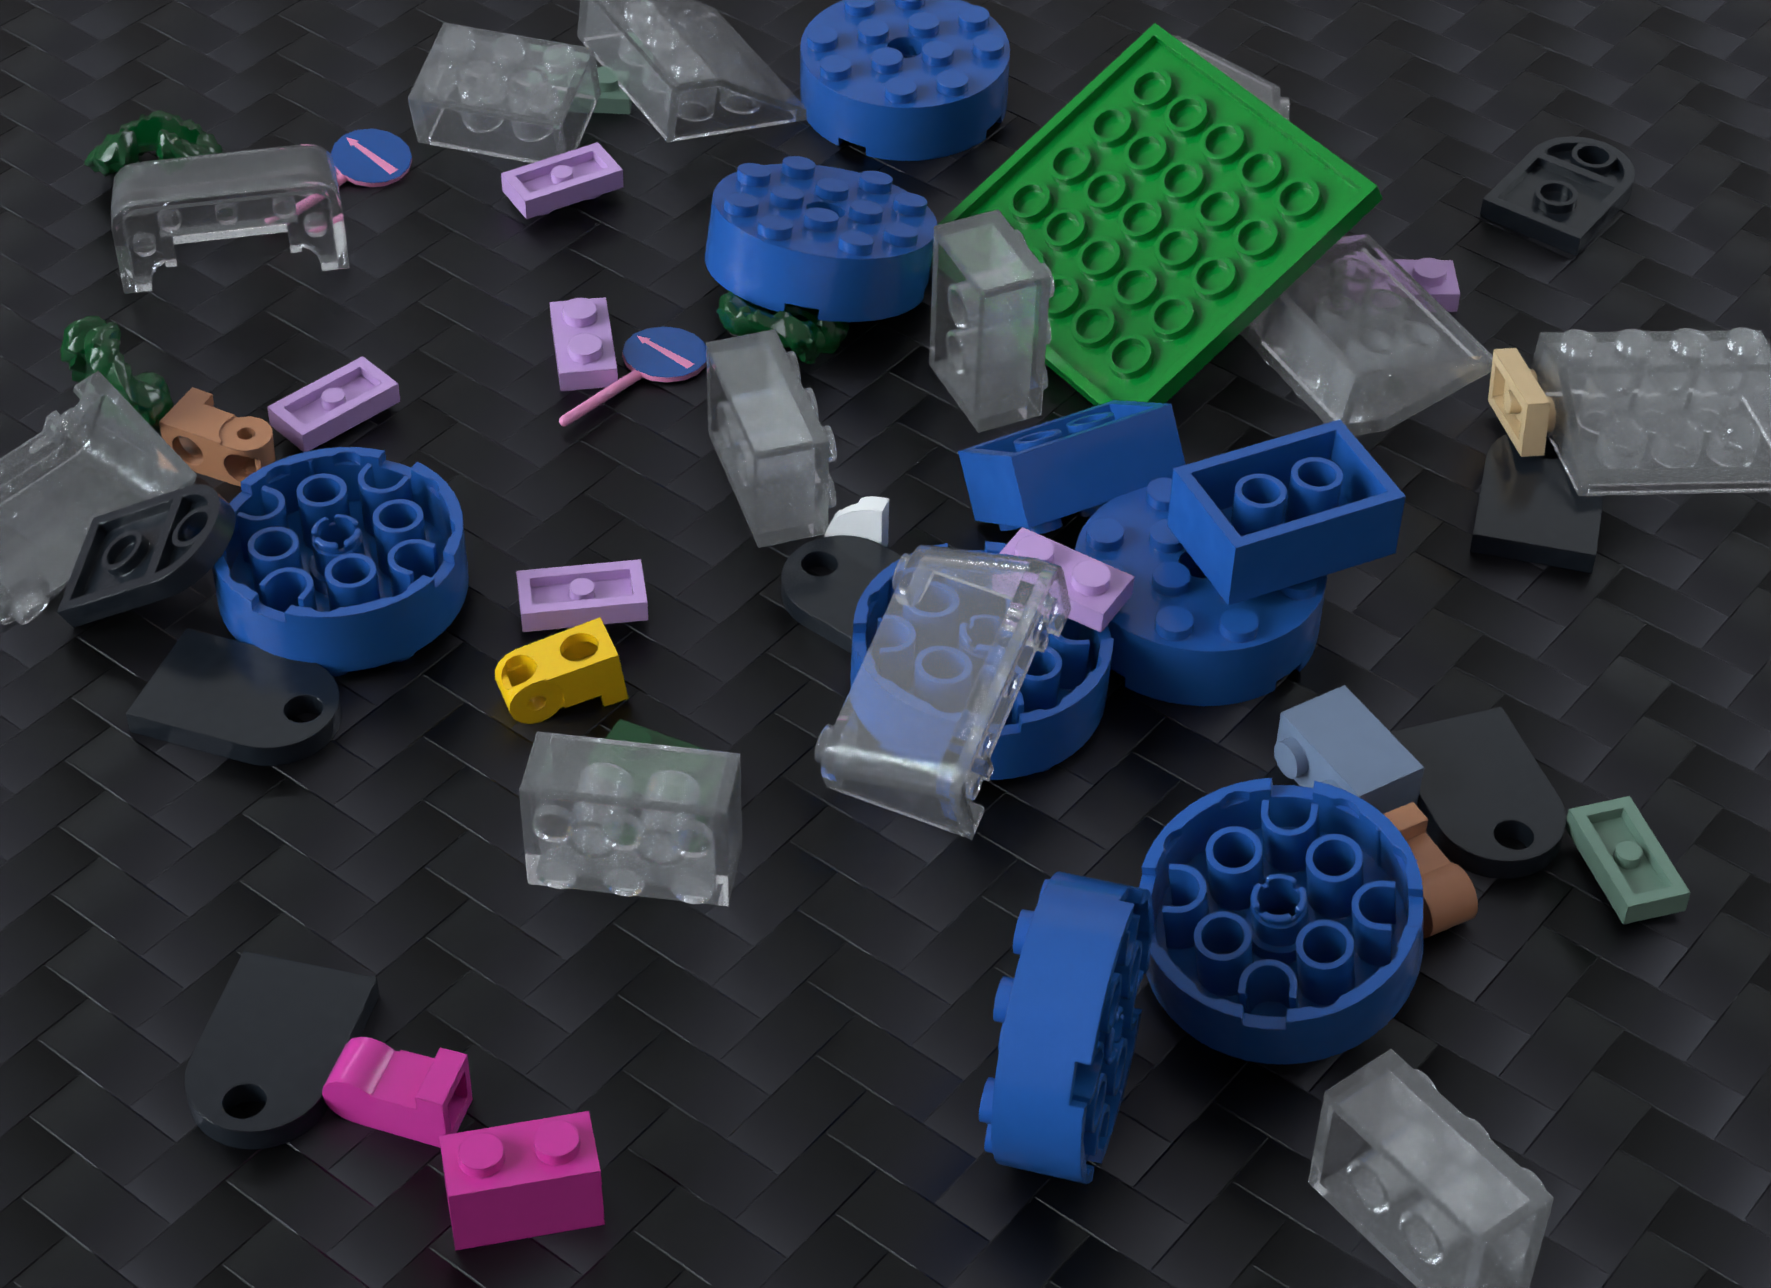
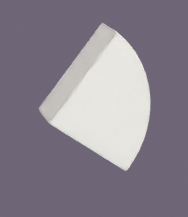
(864, 519)

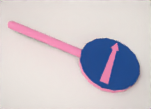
(371, 158)
(651, 354)

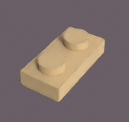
(1520, 402)

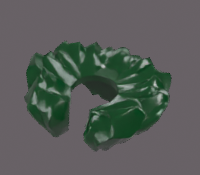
(157, 132)
(803, 338)
(94, 346)

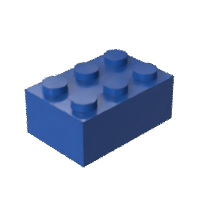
(1070, 464)
(1285, 511)

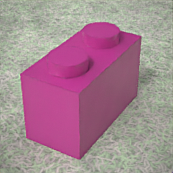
(522, 1180)

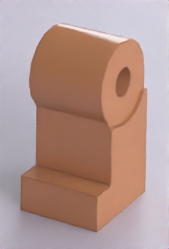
(216, 440)
(1447, 889)

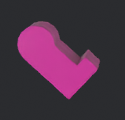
(400, 1090)

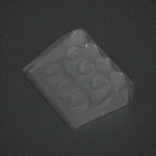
(685, 67)
(1365, 340)
(1660, 409)

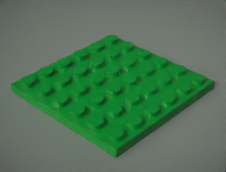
(1166, 217)

